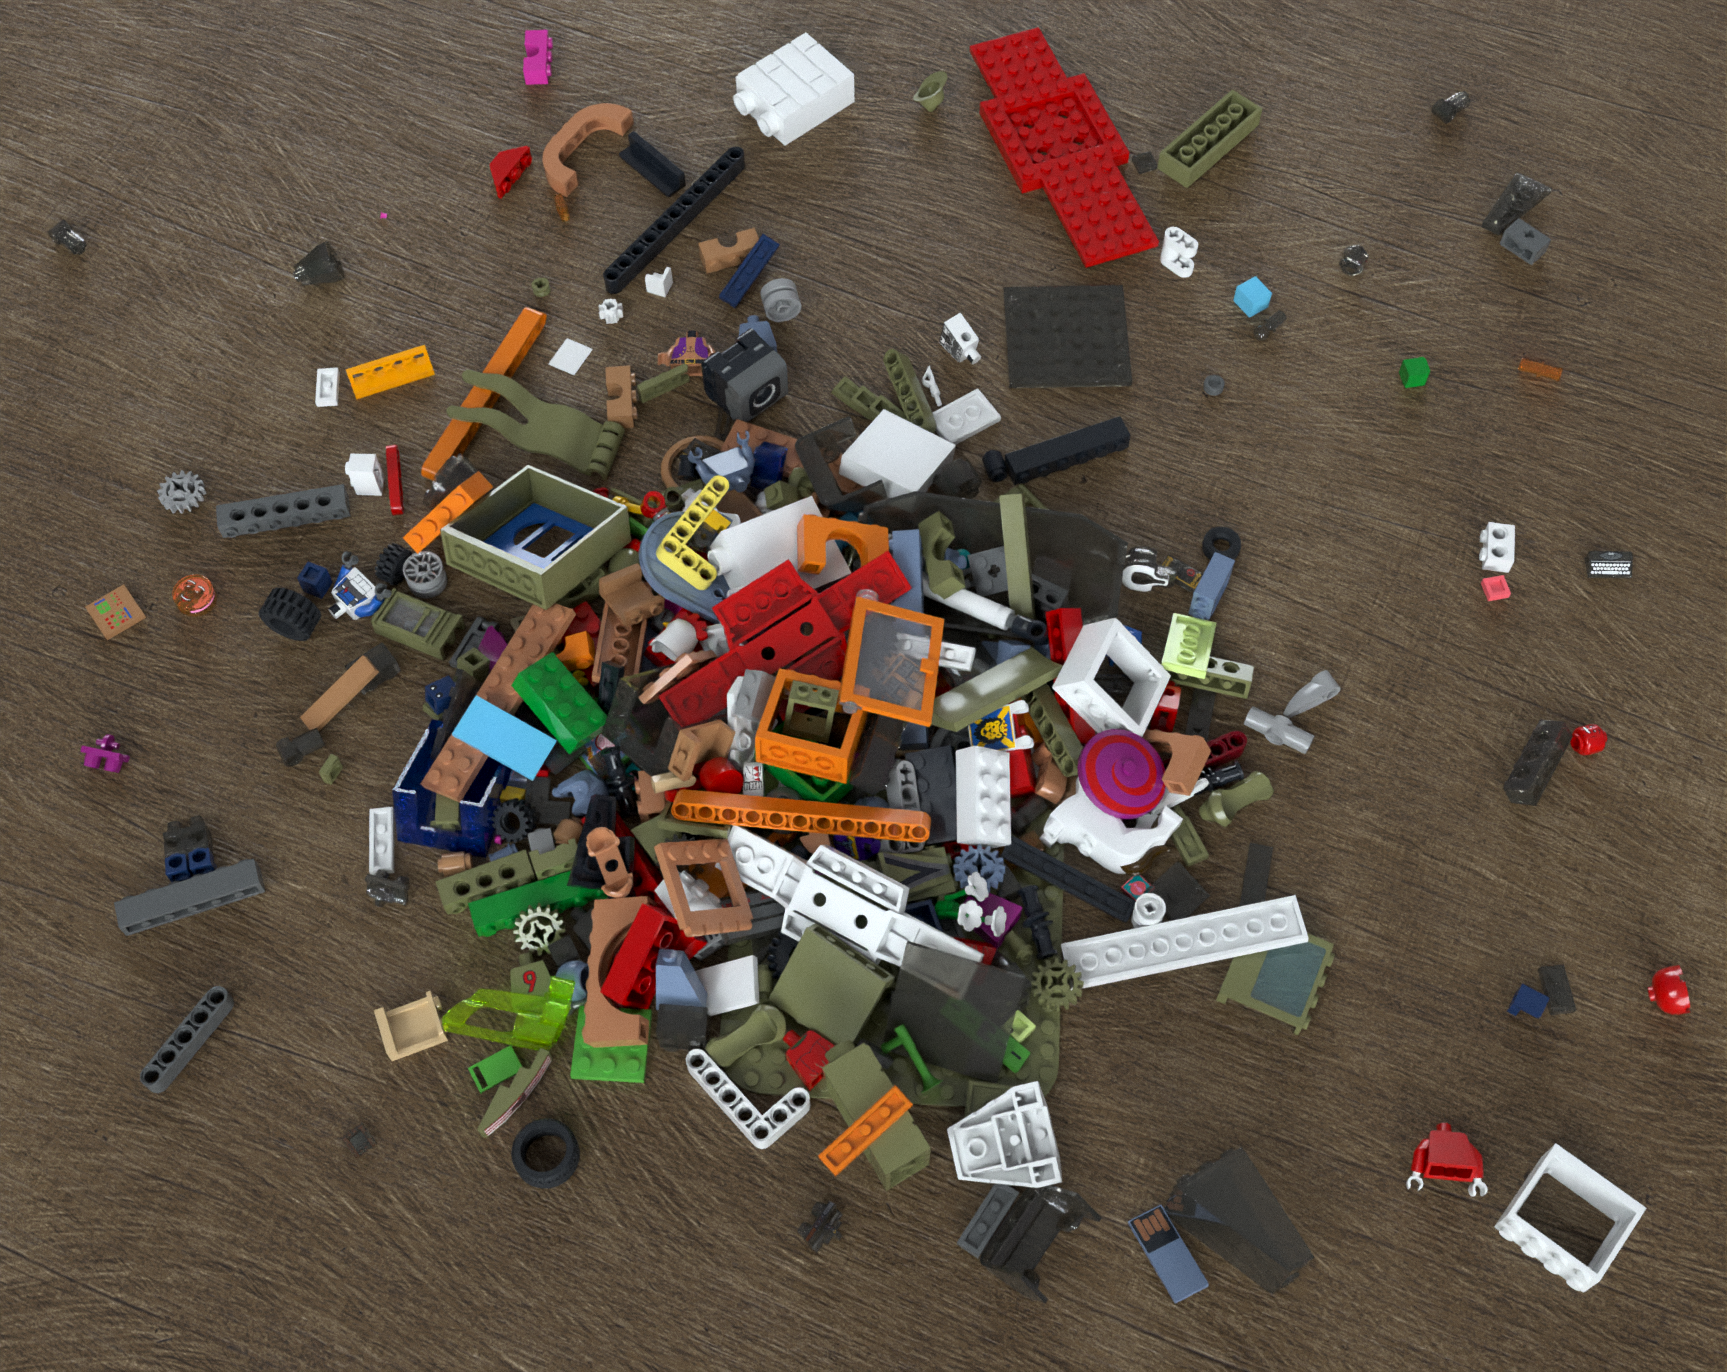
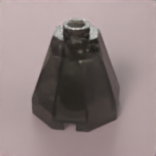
(319, 266)

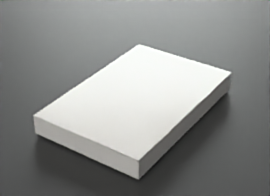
(965, 417)
(731, 985)

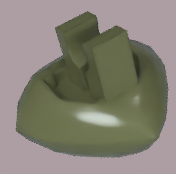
(801, 481)

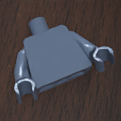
(732, 464)

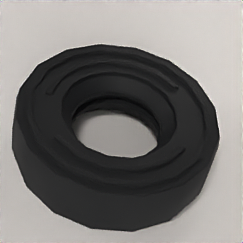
(1221, 533)

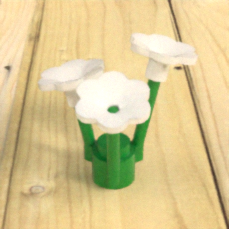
(970, 914)

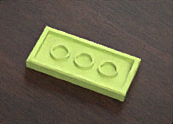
(1188, 645)

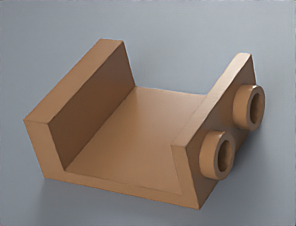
(630, 596)
(700, 745)

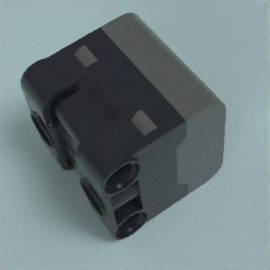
(745, 377)

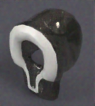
(1143, 573)

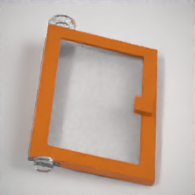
(891, 661)

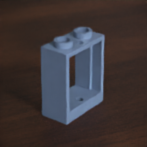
(1211, 587)

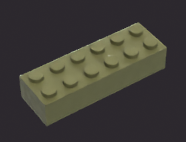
(1209, 138)

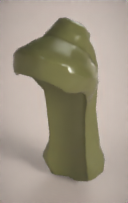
(1224, 803)
(764, 1026)

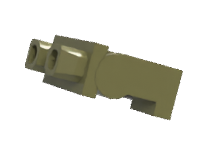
(554, 861)

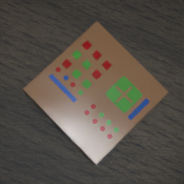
(115, 612)

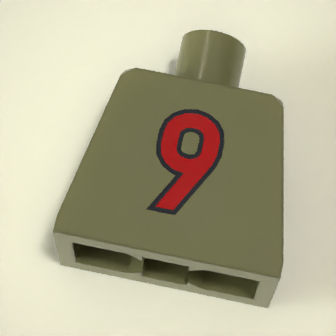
(530, 976)

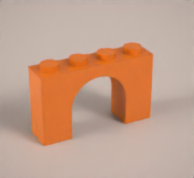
(446, 511)
(815, 531)

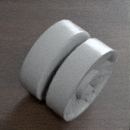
(780, 300)
(425, 574)

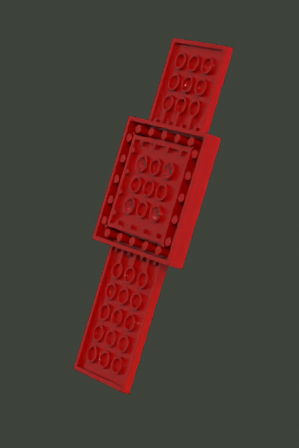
(1077, 178)

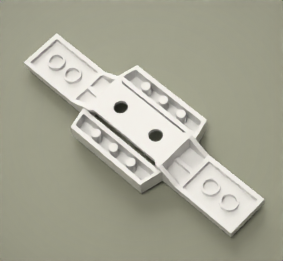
(795, 884)

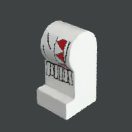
(753, 779)

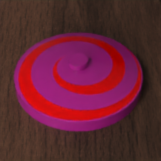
(1121, 774)

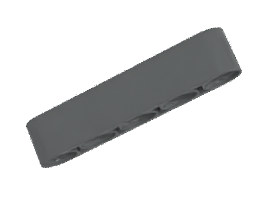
(185, 1051)

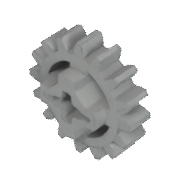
(181, 492)

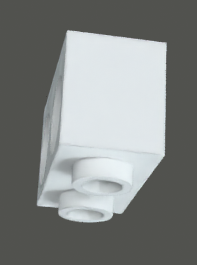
(1497, 553)

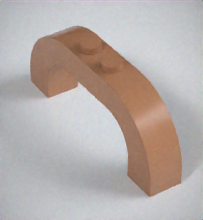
(590, 119)

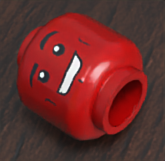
(1588, 739)

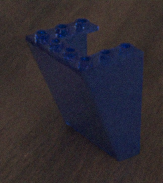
(416, 805)

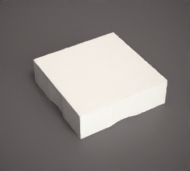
(898, 454)

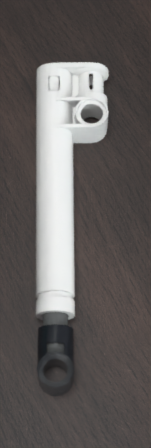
(988, 611)

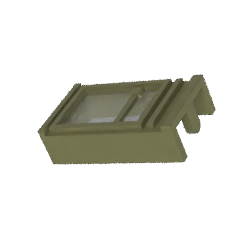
(416, 624)

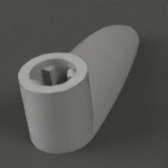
(1314, 693)

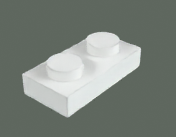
(327, 387)

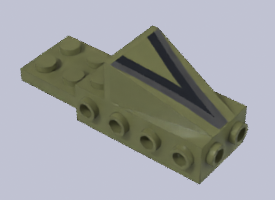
(924, 872)

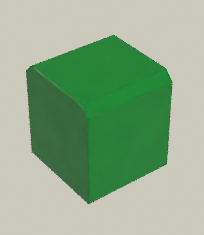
(1414, 372)

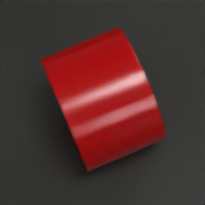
(720, 776)

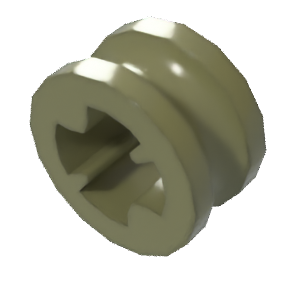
(541, 292)

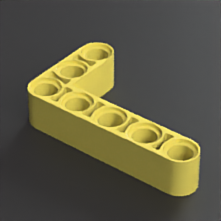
(688, 527)

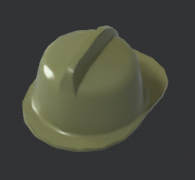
(931, 91)

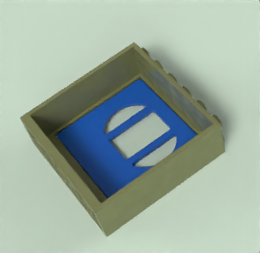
(484, 535)

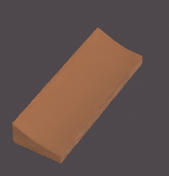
(620, 643)

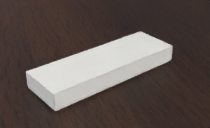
(381, 840)

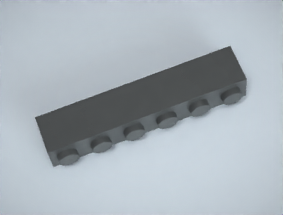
(189, 897)

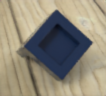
(314, 580)
(1528, 1001)

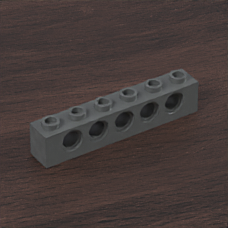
(283, 511)

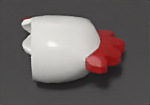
(680, 636)

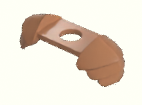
(604, 845)

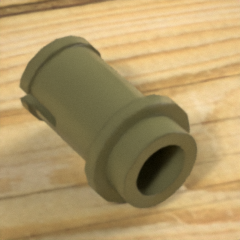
(1020, 947)

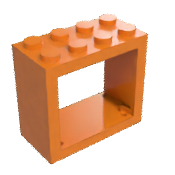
(800, 754)

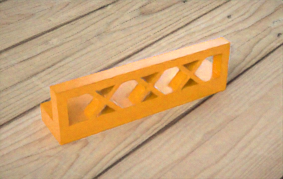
(390, 375)

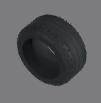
(534, 1131)

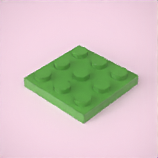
(609, 1063)

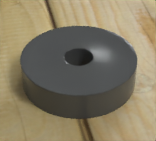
(884, 1059)

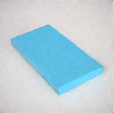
(504, 737)

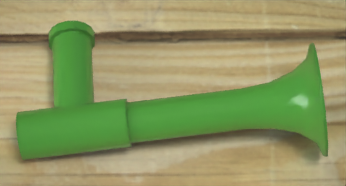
(904, 1038)

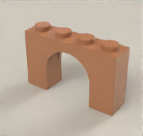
(1187, 759)

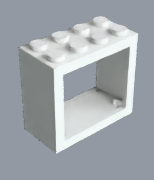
(1089, 700)
(1594, 1190)

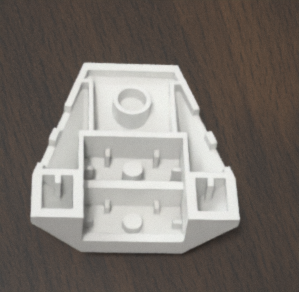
(1008, 1141)

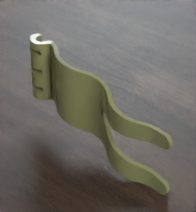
(550, 427)

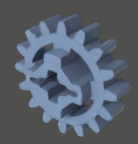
(990, 865)

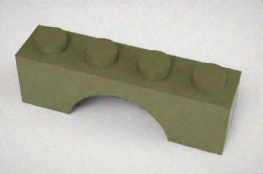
(935, 537)

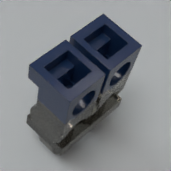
(188, 849)

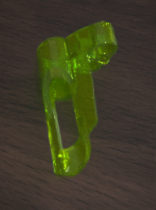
(537, 1020)

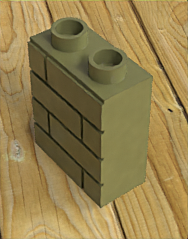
(855, 1085)

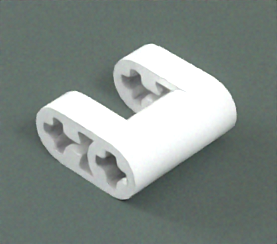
(1175, 250)

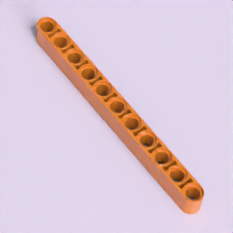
(504, 362)
(810, 819)

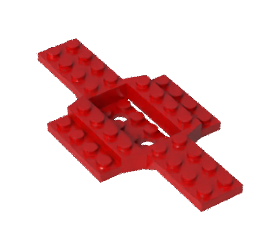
(762, 605)

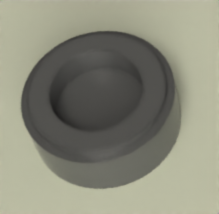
(1213, 385)

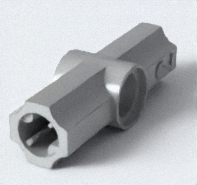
(1278, 730)

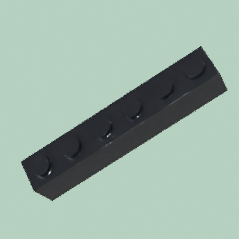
(1067, 450)

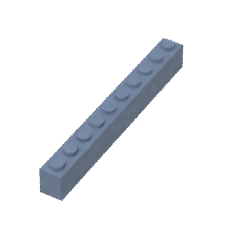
(908, 555)

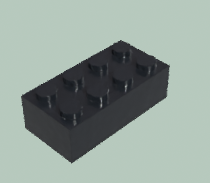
(937, 790)

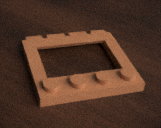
(711, 920)

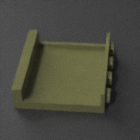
(829, 986)

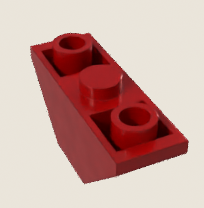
(508, 168)

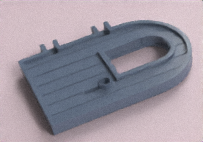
(670, 584)

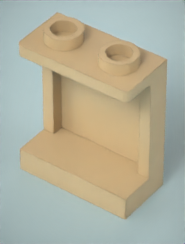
(411, 1027)

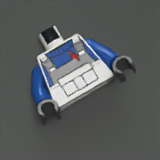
(355, 592)

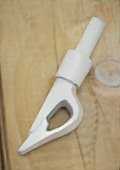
(932, 385)

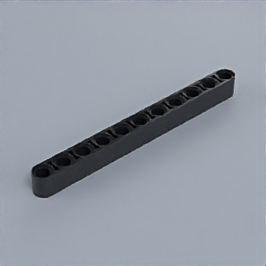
(674, 220)

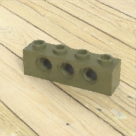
(1221, 677)
(474, 878)

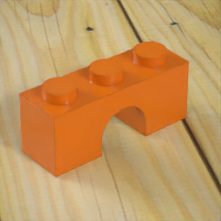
(578, 652)

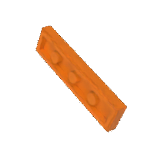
(865, 1130)

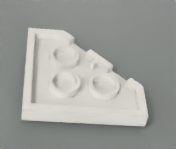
(743, 744)

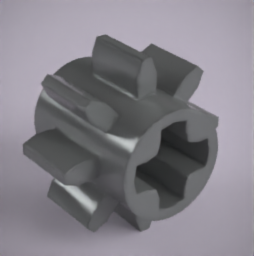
(657, 620)

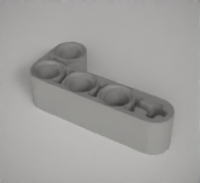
(902, 781)

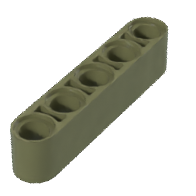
(909, 390)
(1054, 729)

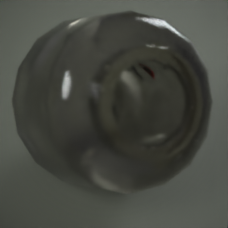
(1353, 260)

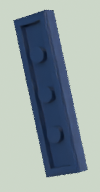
(749, 271)

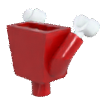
(1448, 1157)

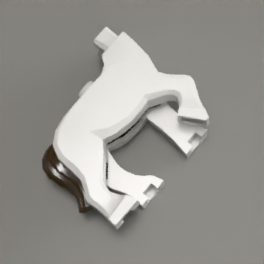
(1106, 837)

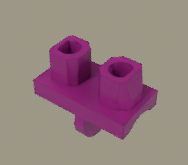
(94, 755)

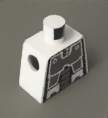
(960, 339)

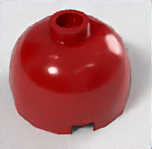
(1670, 991)

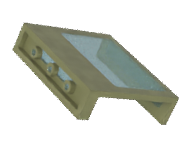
(1280, 980)

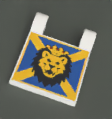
(998, 729)

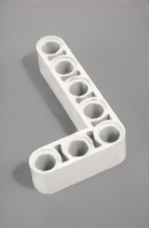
(742, 1104)

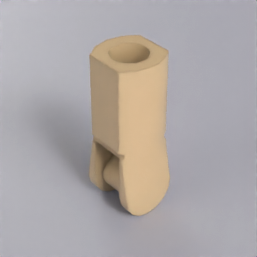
(669, 781)

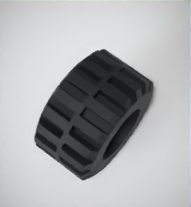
(289, 614)

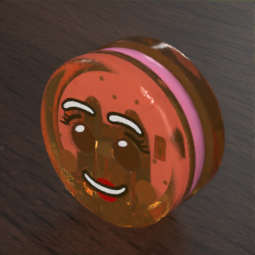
(194, 595)

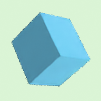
(1252, 296)

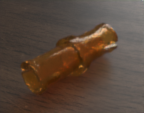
(1540, 369)

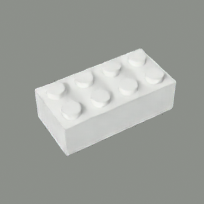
(983, 797)

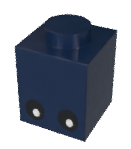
(438, 694)

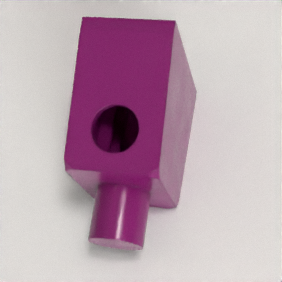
(988, 906)

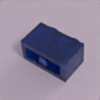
(768, 465)

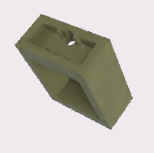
(807, 725)

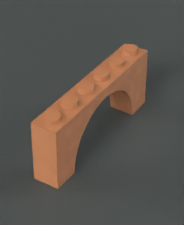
(604, 1020)

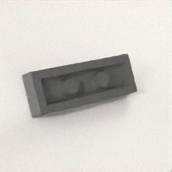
(987, 1219)

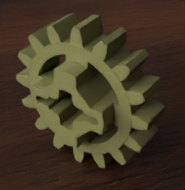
(546, 924)
(1057, 995)

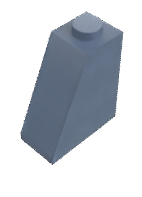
(677, 980)

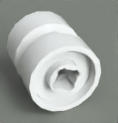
(1148, 910)

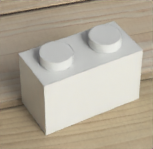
(365, 474)

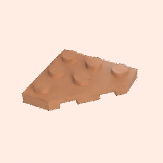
(685, 666)

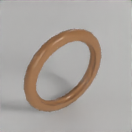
(677, 448)

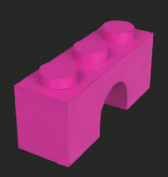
(536, 64)

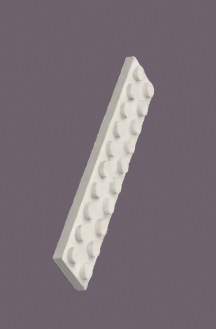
(1187, 942)

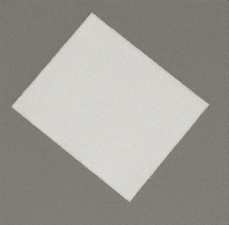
(570, 356)

